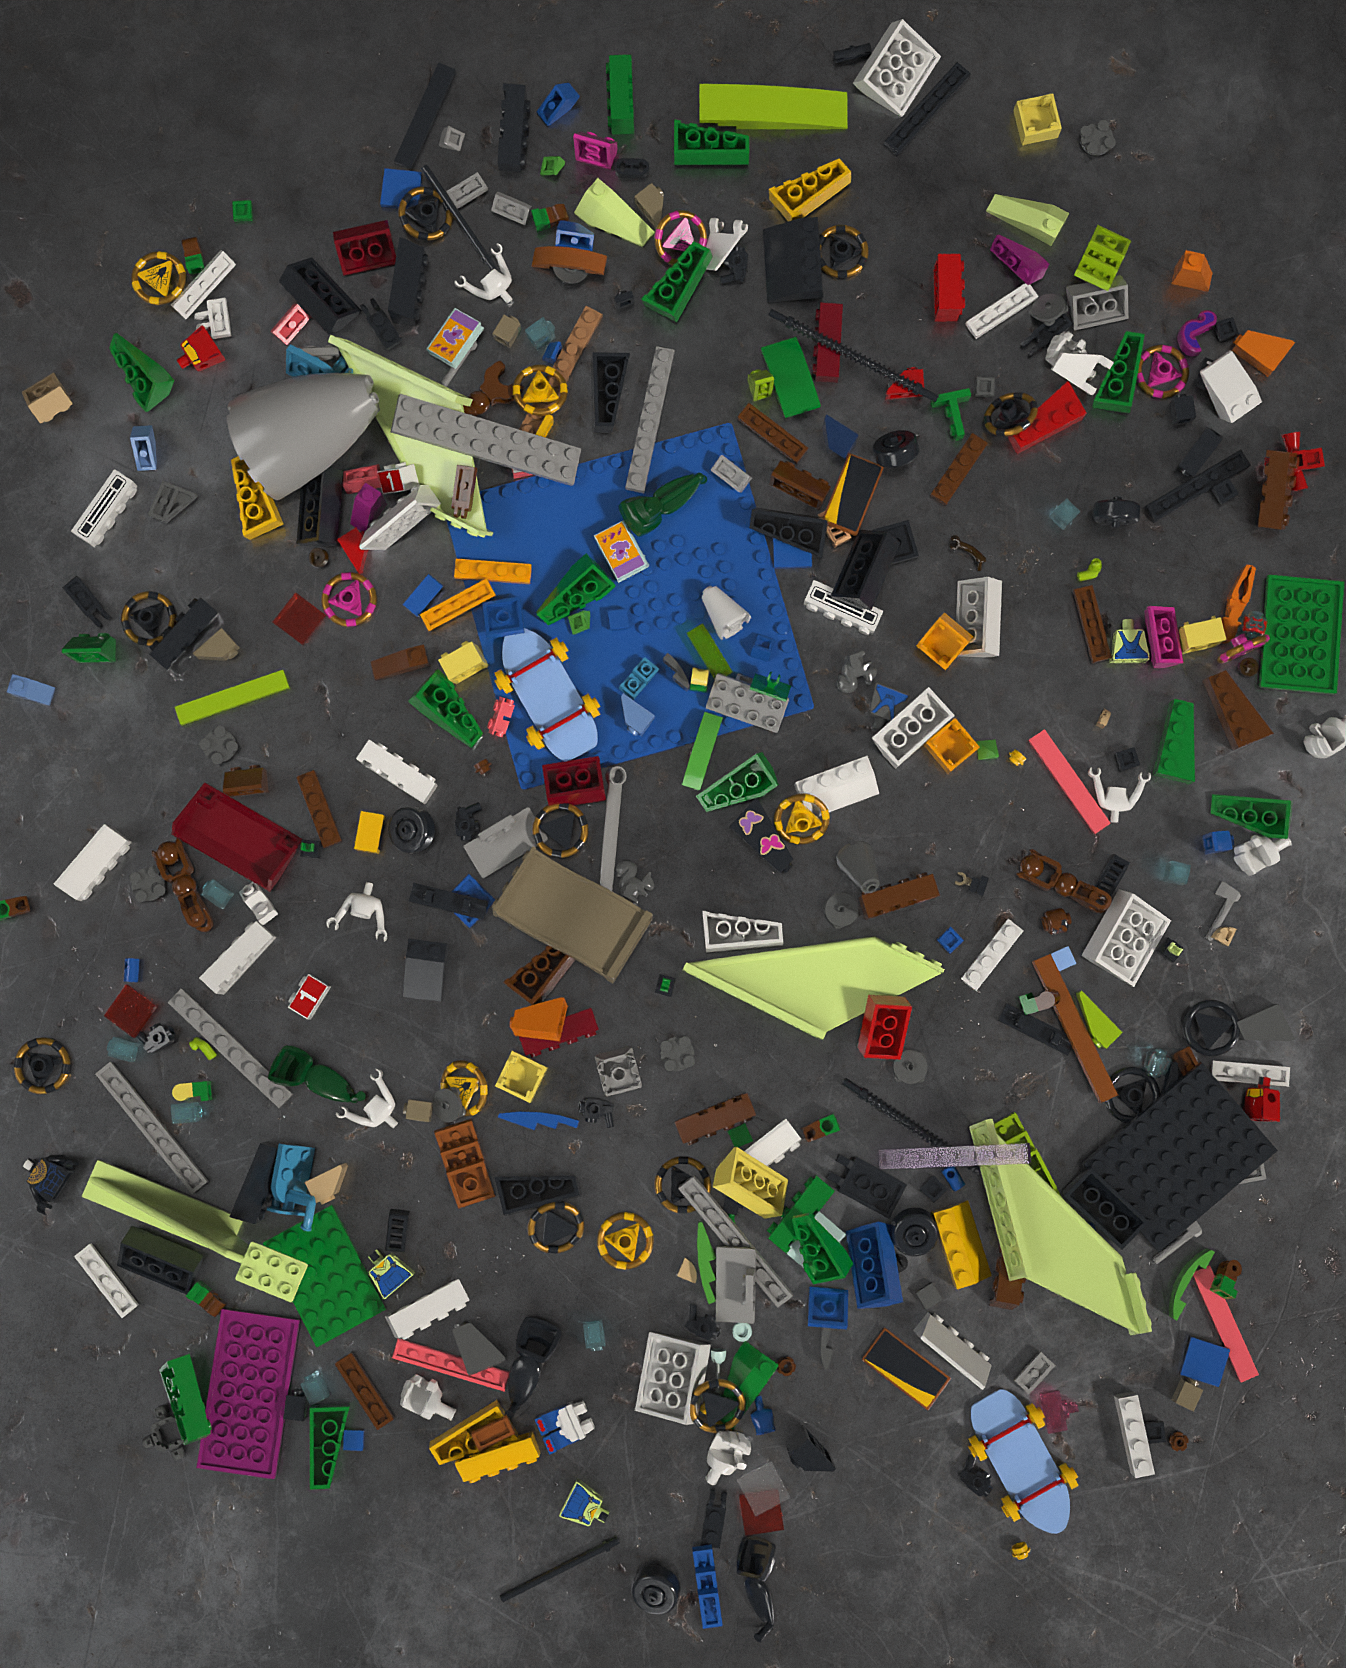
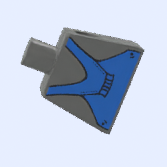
(886, 705)

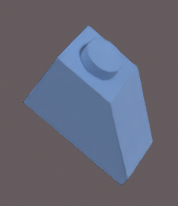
(144, 447)
(30, 690)
(636, 717)

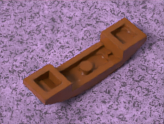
(569, 258)

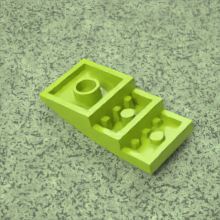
(1102, 258)

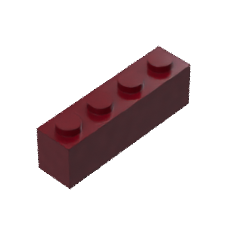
(827, 361)
(574, 1026)

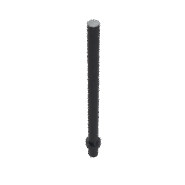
(485, 257)
(605, 1546)

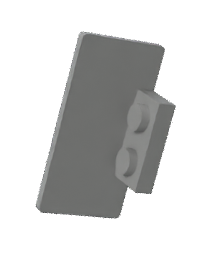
(735, 700)
(503, 842)
(735, 1284)

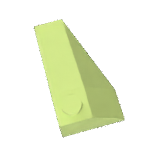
(607, 211)
(1032, 217)

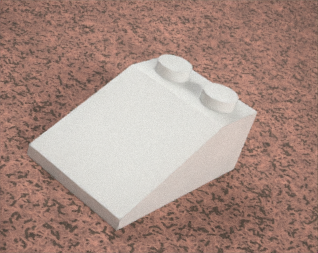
(1230, 387)

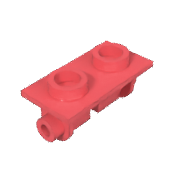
(501, 709)

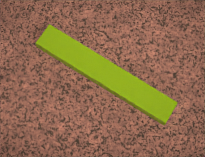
(232, 697)

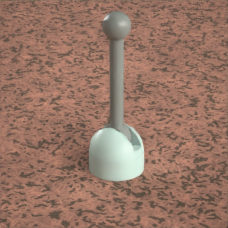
(718, 1356)

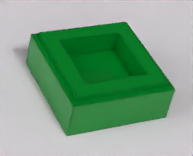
(242, 210)
(740, 1135)

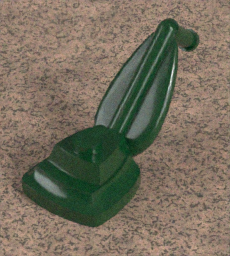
(644, 513)
(296, 1067)

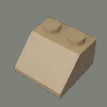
(47, 398)
(327, 1184)

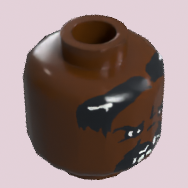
(1056, 921)

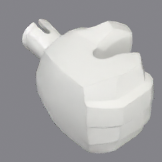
(1064, 344)
(1328, 737)
(1259, 853)
(424, 1398)
(726, 1454)

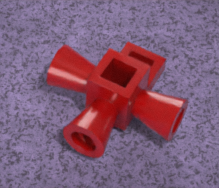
(1307, 458)

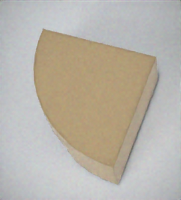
(1103, 719)
(1224, 935)
(688, 1271)

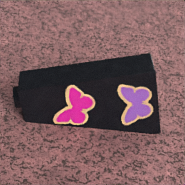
(761, 836)

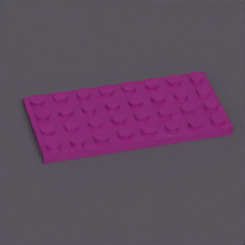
(248, 1393)

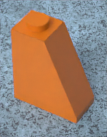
(1193, 271)
(1262, 350)
(540, 1020)

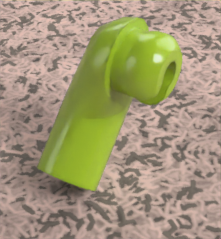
(1092, 571)
(204, 1046)

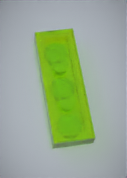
(709, 651)

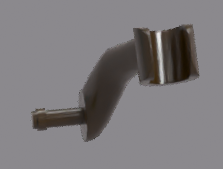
(979, 557)

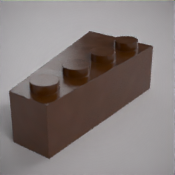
(1278, 489)
(1236, 713)
(898, 896)
(540, 975)
(714, 1118)
(1007, 1293)

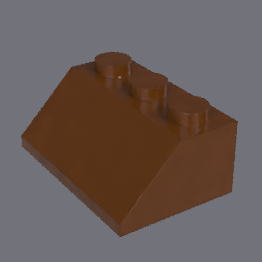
(799, 484)

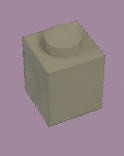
(507, 330)
(418, 1110)
(1187, 1394)

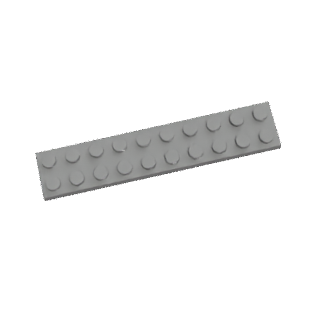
(485, 440)

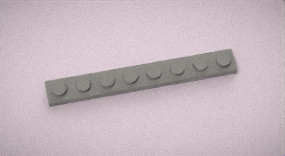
(650, 419)
(229, 1047)
(152, 1127)
(733, 1237)

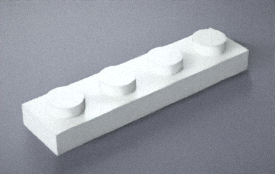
(203, 284)
(1001, 310)
(991, 954)
(1249, 1073)
(106, 1280)

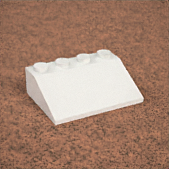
(897, 68)
(399, 519)
(1126, 937)
(953, 1349)
(670, 1375)

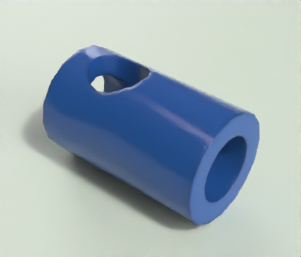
(131, 970)
(953, 1178)

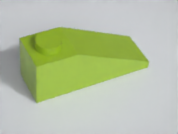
(760, 384)
(1098, 1025)

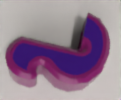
(1193, 328)

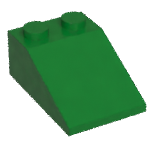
(91, 649)

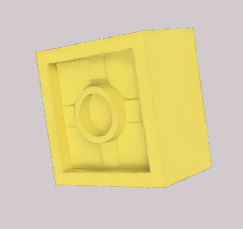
(1037, 119)
(1201, 635)
(463, 662)
(521, 1076)

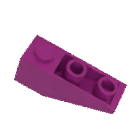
(1020, 259)

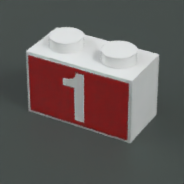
(397, 477)
(309, 996)

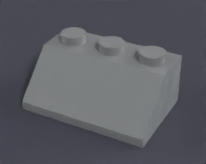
(1095, 306)

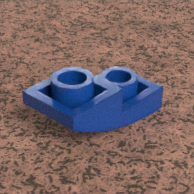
(423, 595)

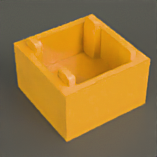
(944, 641)
(951, 746)

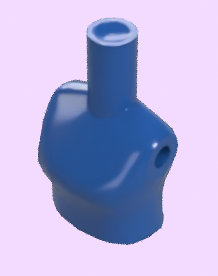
(762, 1418)

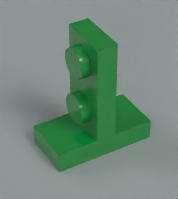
(952, 411)

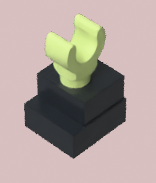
(1170, 950)

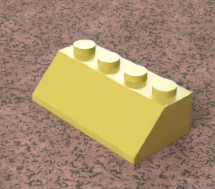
(751, 1184)

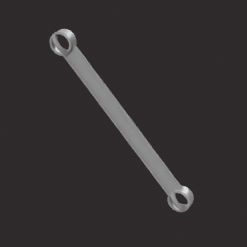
(611, 827)

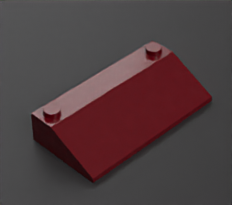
(236, 836)

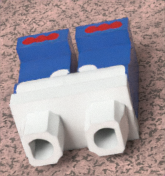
(570, 1425)

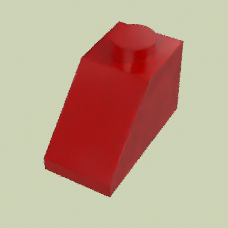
(897, 392)
(350, 544)

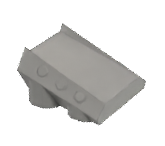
(618, 1071)

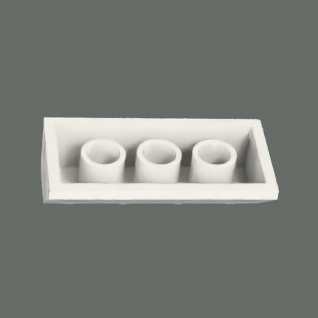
(980, 615)
(912, 727)
(840, 785)
(93, 863)
(774, 1144)

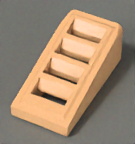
(839, 541)

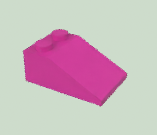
(595, 149)

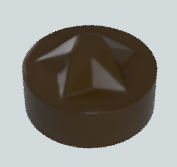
(318, 557)
(1248, 667)

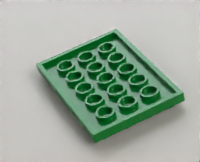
(1303, 634)
(336, 1284)

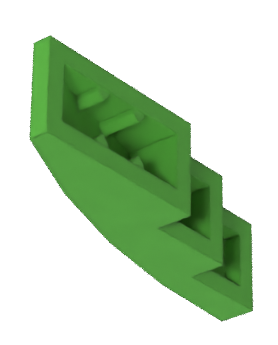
(705, 1254)

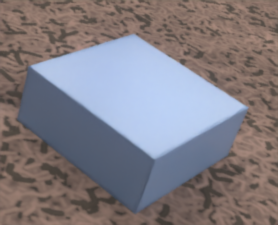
(1063, 958)

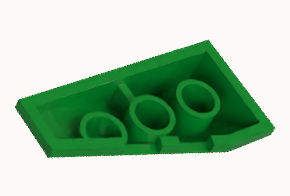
(147, 377)
(579, 586)
(443, 706)
(745, 782)
(1259, 815)
(822, 1254)
(750, 1373)

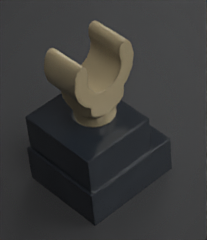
(976, 885)

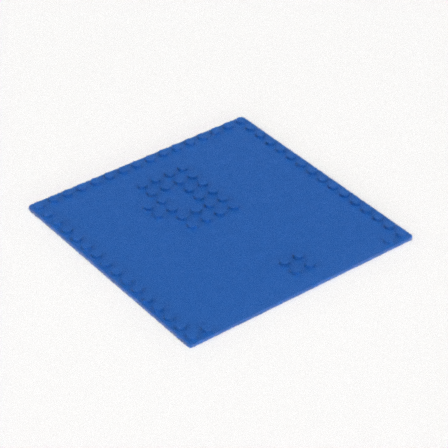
(687, 552)

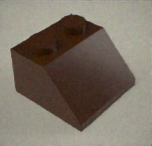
(245, 782)

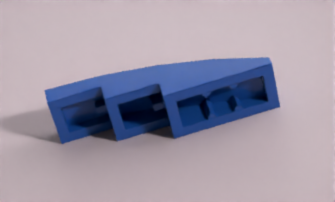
(532, 1118)
(707, 1586)

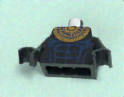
(48, 1178)

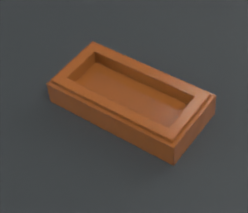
(492, 1432)

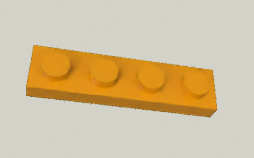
(493, 571)
(457, 604)

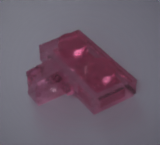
(1056, 1411)

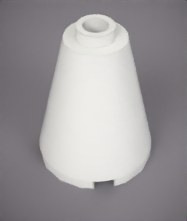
(724, 612)

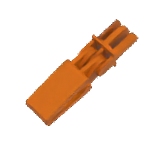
(1235, 605)

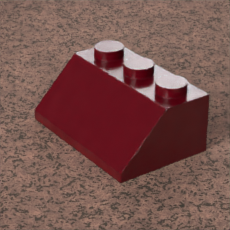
(365, 247)
(574, 781)

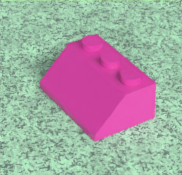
(1163, 636)

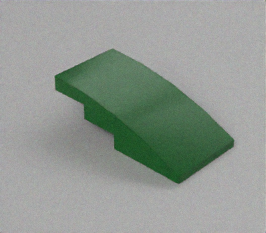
(791, 377)

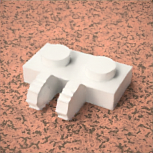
(218, 318)

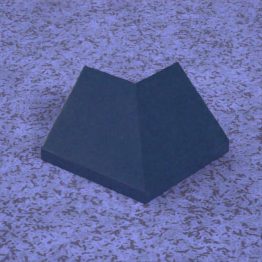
(838, 437)

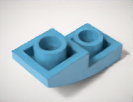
(638, 678)

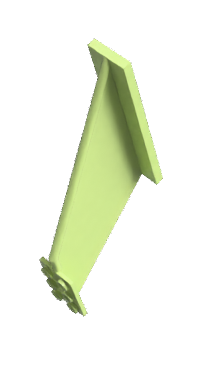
(432, 463)
(820, 982)
(198, 1223)
(1054, 1244)

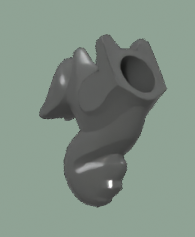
(852, 668)
(631, 886)

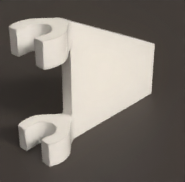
(722, 243)
(1077, 368)

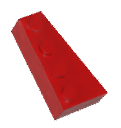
(1052, 417)

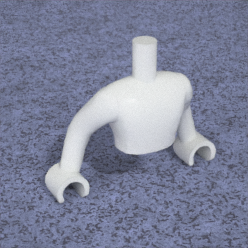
(493, 283)
(1116, 798)
(362, 906)
(377, 1109)

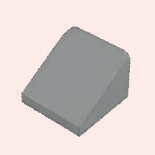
(451, 138)

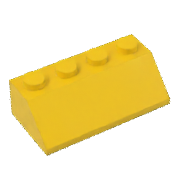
(961, 1244)
(496, 1458)

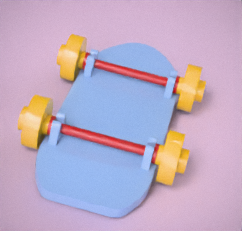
(548, 695)
(1022, 1461)

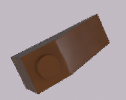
(401, 662)

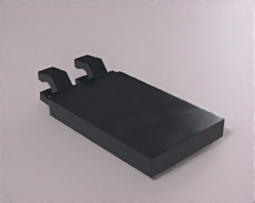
(868, 1185)

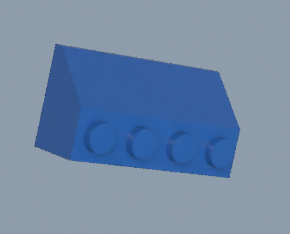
(874, 1266)

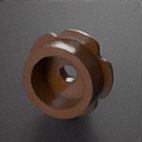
(482, 766)
(786, 1371)
(1178, 1436)

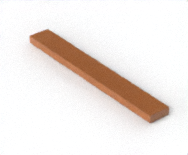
(1076, 1030)

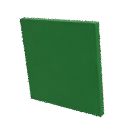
(770, 687)

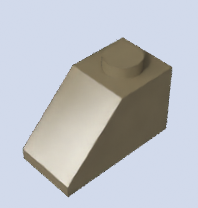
(651, 203)
(218, 647)

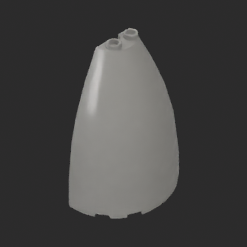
(299, 426)

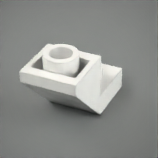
(258, 903)

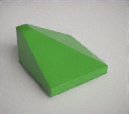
(551, 165)
(579, 621)
(987, 750)

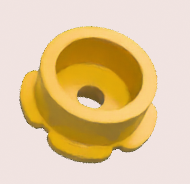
(1016, 757)
(1020, 1550)

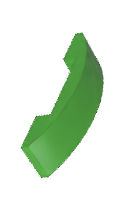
(702, 751)
(1175, 1304)

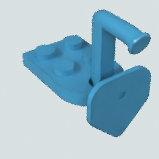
(302, 363)
(288, 1182)

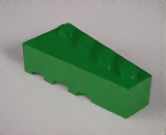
(620, 94)
(708, 147)
(679, 282)
(1120, 381)
(1176, 748)
(808, 1201)
(185, 1399)
(326, 1433)

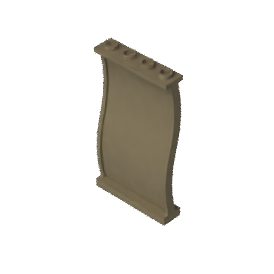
(572, 914)

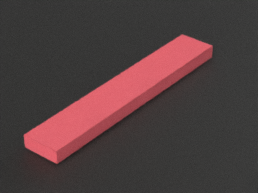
(1069, 781)
(1225, 1325)
(448, 1364)

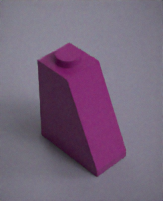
(367, 507)

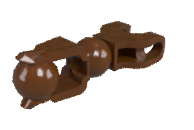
(491, 391)
(1064, 883)
(183, 884)

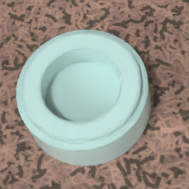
(742, 1331)

